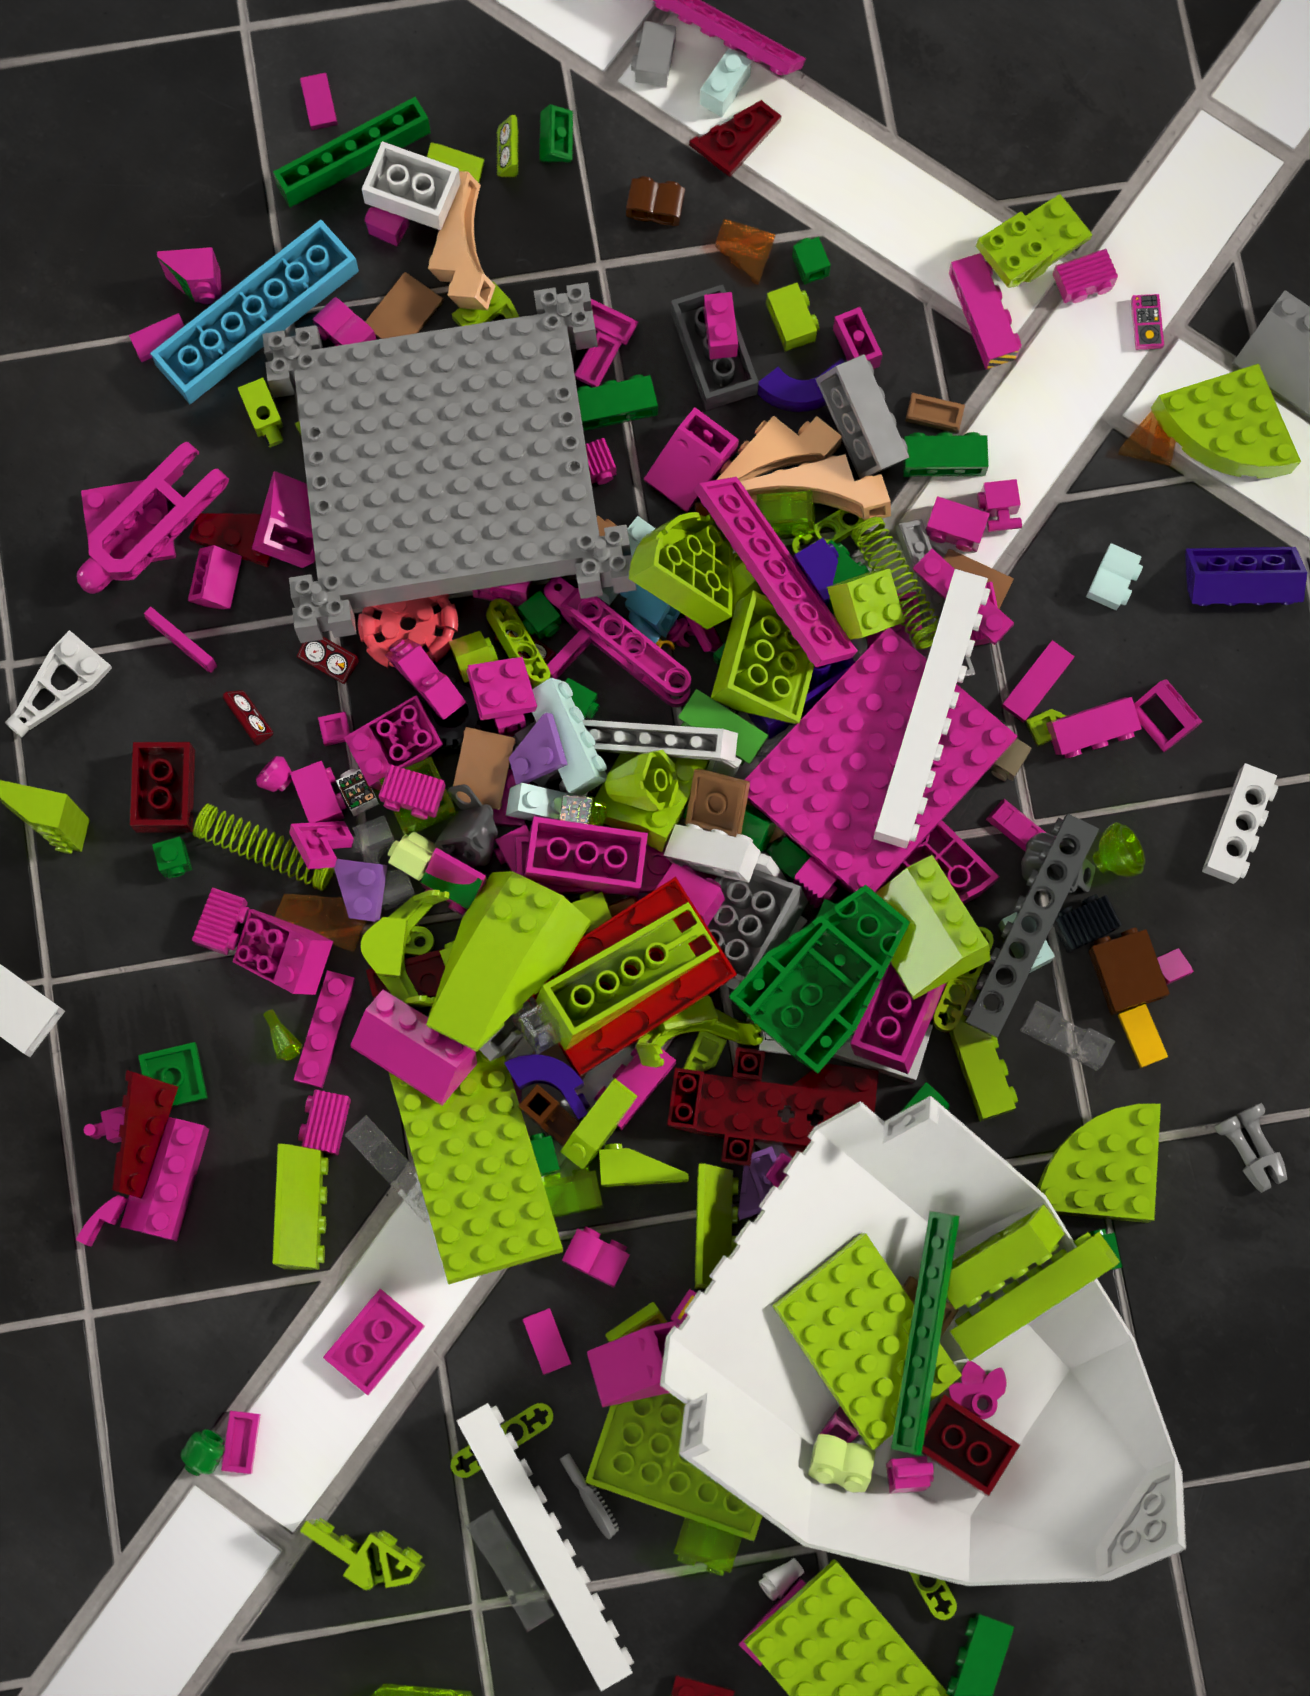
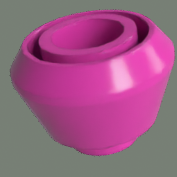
(275, 775)

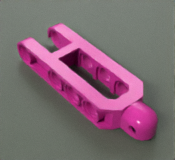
(102, 567)
(648, 665)

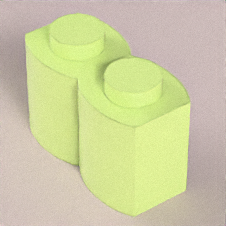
(412, 854)
(841, 1463)

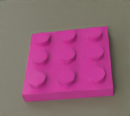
(102, 501)

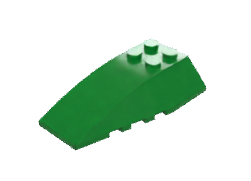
(823, 977)

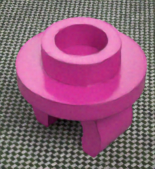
(677, 632)

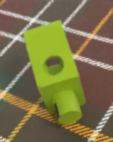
(260, 403)

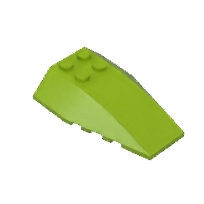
(502, 956)

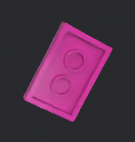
(374, 1342)

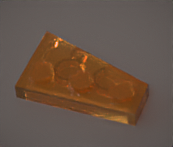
(324, 916)

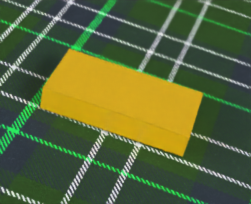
(1142, 1036)

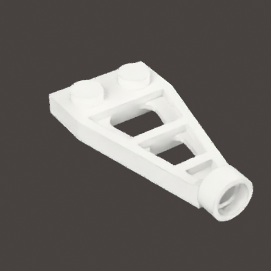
(77, 657)

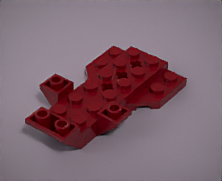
(747, 1109)

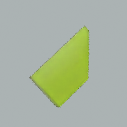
(1038, 727)
(705, 1052)

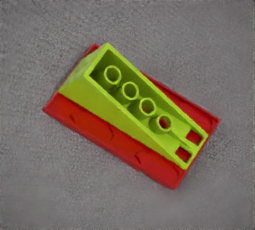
(633, 976)

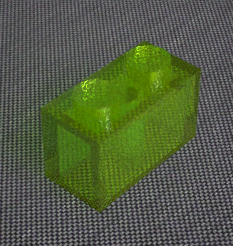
(789, 512)
(573, 1192)
(707, 1546)

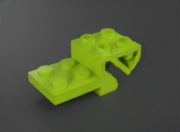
(1031, 243)
(397, 1564)

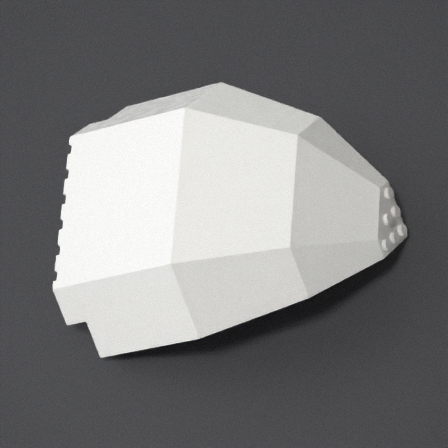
(1094, 1464)

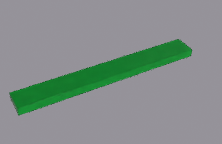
(925, 1333)

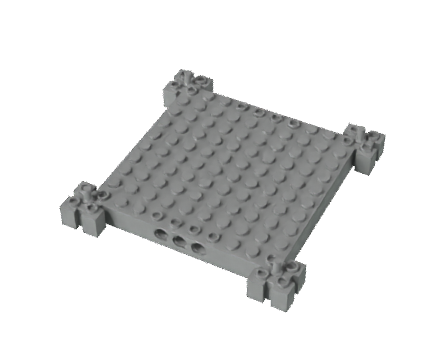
(445, 462)

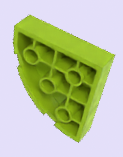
(1230, 425)
(687, 568)
(1107, 1167)

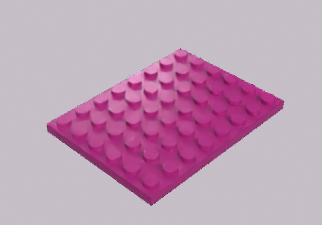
(838, 762)

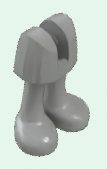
(1268, 1158)

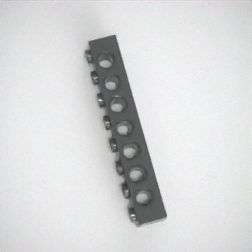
(1082, 836)

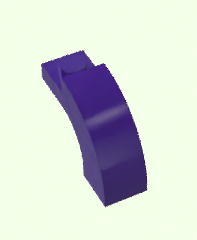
(791, 393)
(543, 1069)

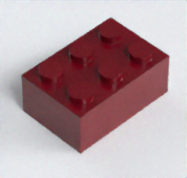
(162, 787)
(967, 1445)

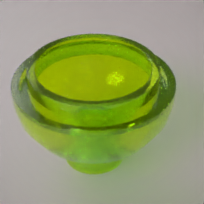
(1119, 851)

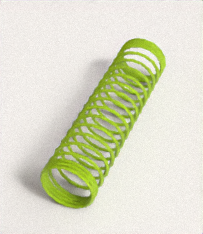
(856, 536)
(206, 819)

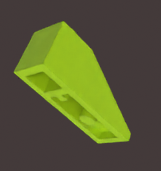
(598, 1124)
(628, 1167)

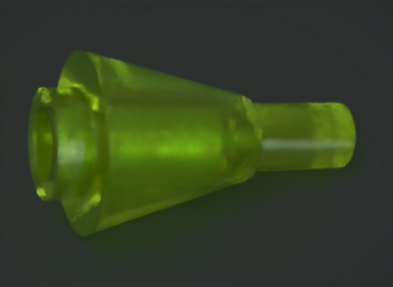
(284, 1042)

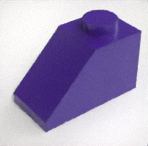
(819, 566)

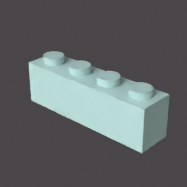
(584, 766)

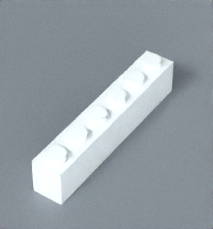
(673, 740)

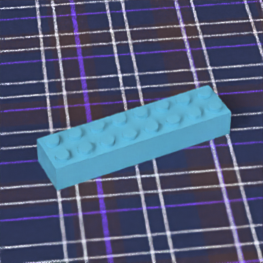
(259, 304)

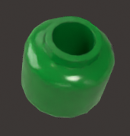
(203, 1452)

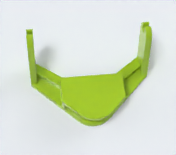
(386, 942)
(698, 1017)

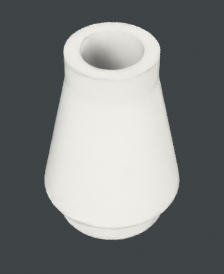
(780, 1579)

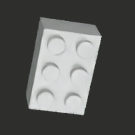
(411, 185)

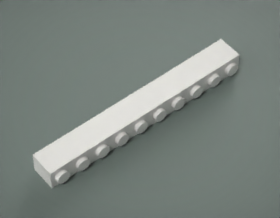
(930, 709)
(544, 1546)

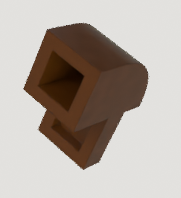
(549, 1115)

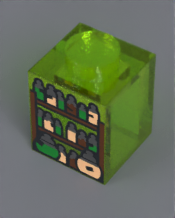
(583, 810)

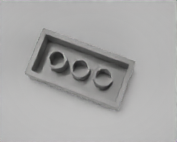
(862, 416)

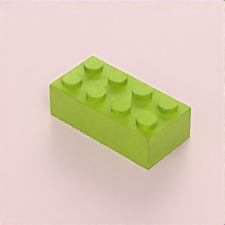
(1003, 1256)

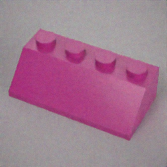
(402, 1044)
(169, 1182)

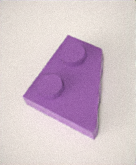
(538, 752)
(361, 888)
(754, 1183)

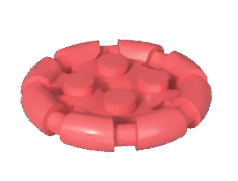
(422, 633)

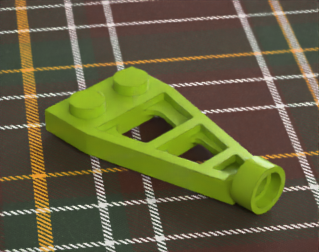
(499, 305)

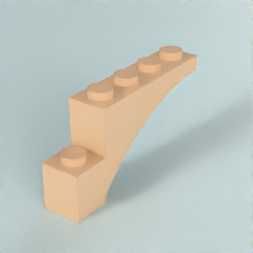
(455, 251)
(780, 447)
(830, 484)

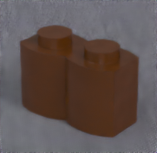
(655, 201)

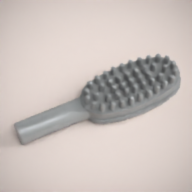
(590, 1498)

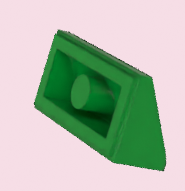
(556, 134)

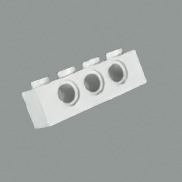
(1219, 861)

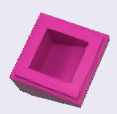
(1174, 966)
(840, 1426)

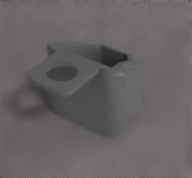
(470, 832)
(1033, 850)

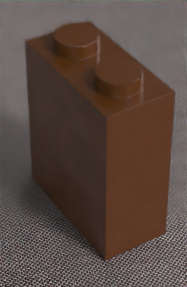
(1128, 970)

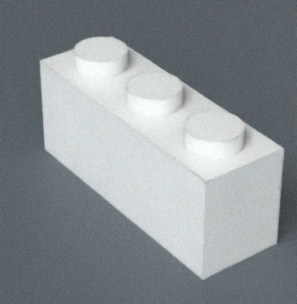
(712, 852)

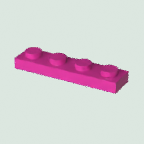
(938, 575)
(324, 1029)

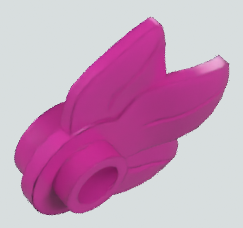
(977, 1385)

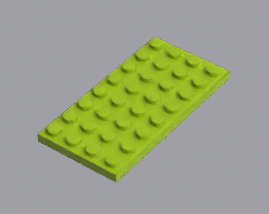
(478, 1173)

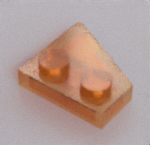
(746, 247)
(1149, 443)

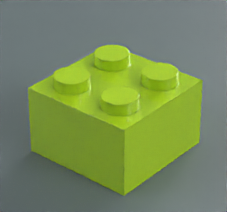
(866, 604)

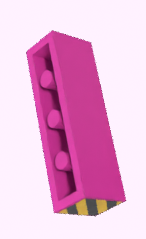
(984, 310)

